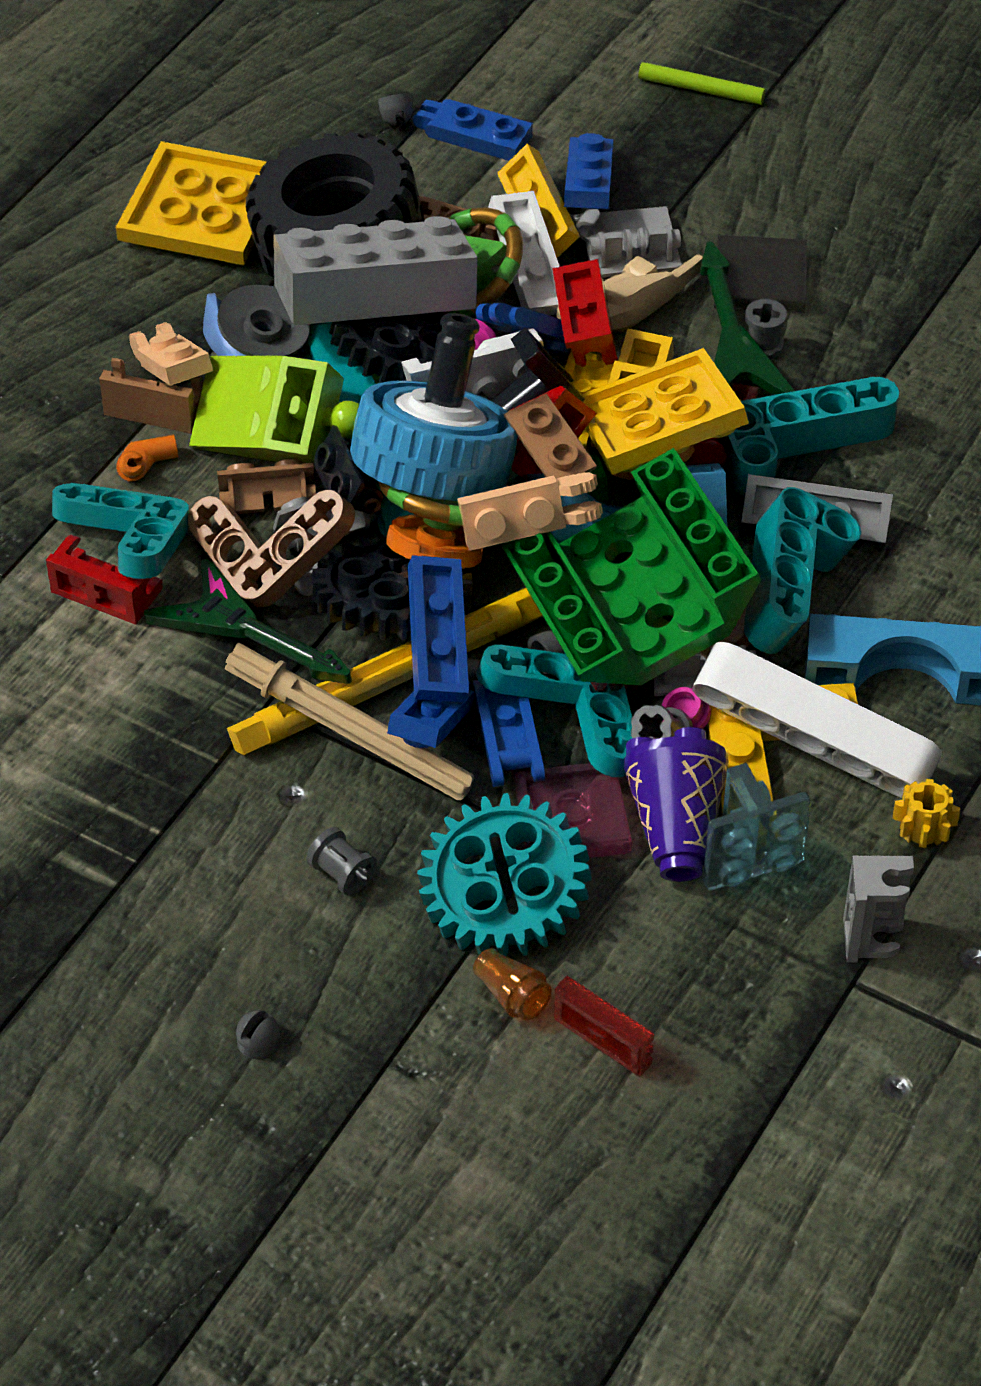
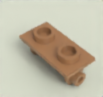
(549, 438)
(246, 484)

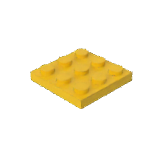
(192, 204)
(662, 411)

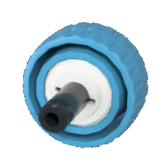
(434, 432)

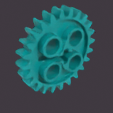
(551, 862)

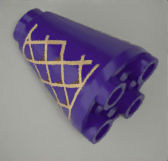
(677, 793)

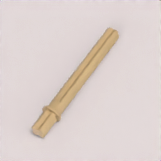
(348, 721)

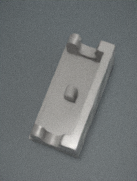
(875, 904)

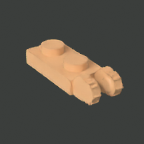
(170, 355)
(526, 509)

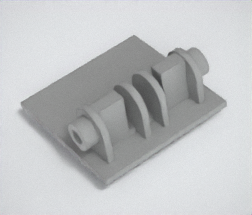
(634, 234)

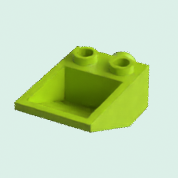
(270, 407)

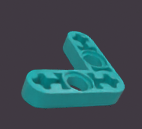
(151, 523)
(517, 673)

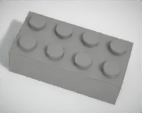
(374, 271)

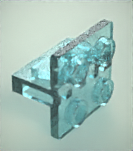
(754, 832)

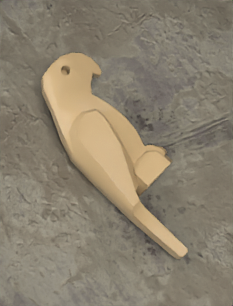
(644, 290)

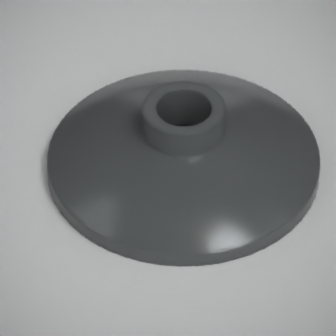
(258, 323)

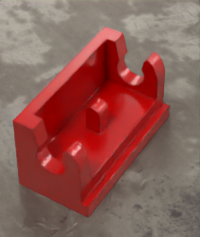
(585, 311)
(99, 583)

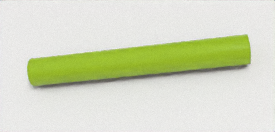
(701, 83)

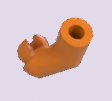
(142, 454)

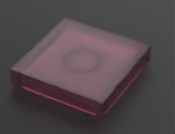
(589, 801)

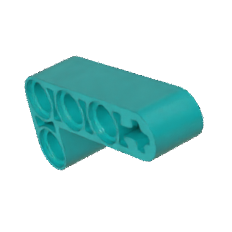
(808, 423)
(789, 542)

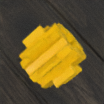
(926, 813)

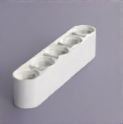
(815, 719)

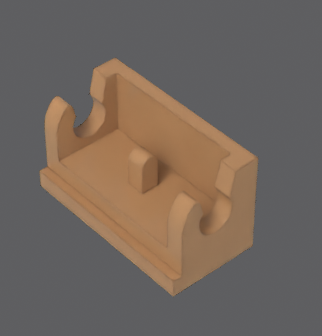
(149, 400)

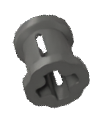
(765, 323)
(648, 719)
(341, 861)

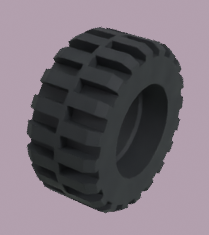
(328, 186)

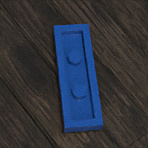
(589, 172)
(438, 629)

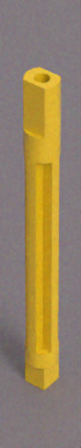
(382, 673)

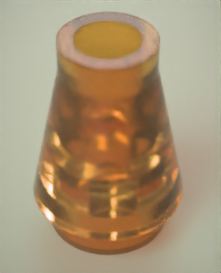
(516, 986)

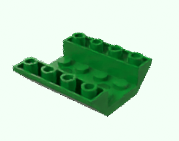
(678, 567)

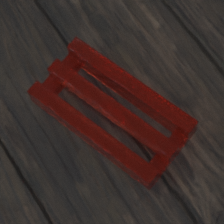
(603, 1026)

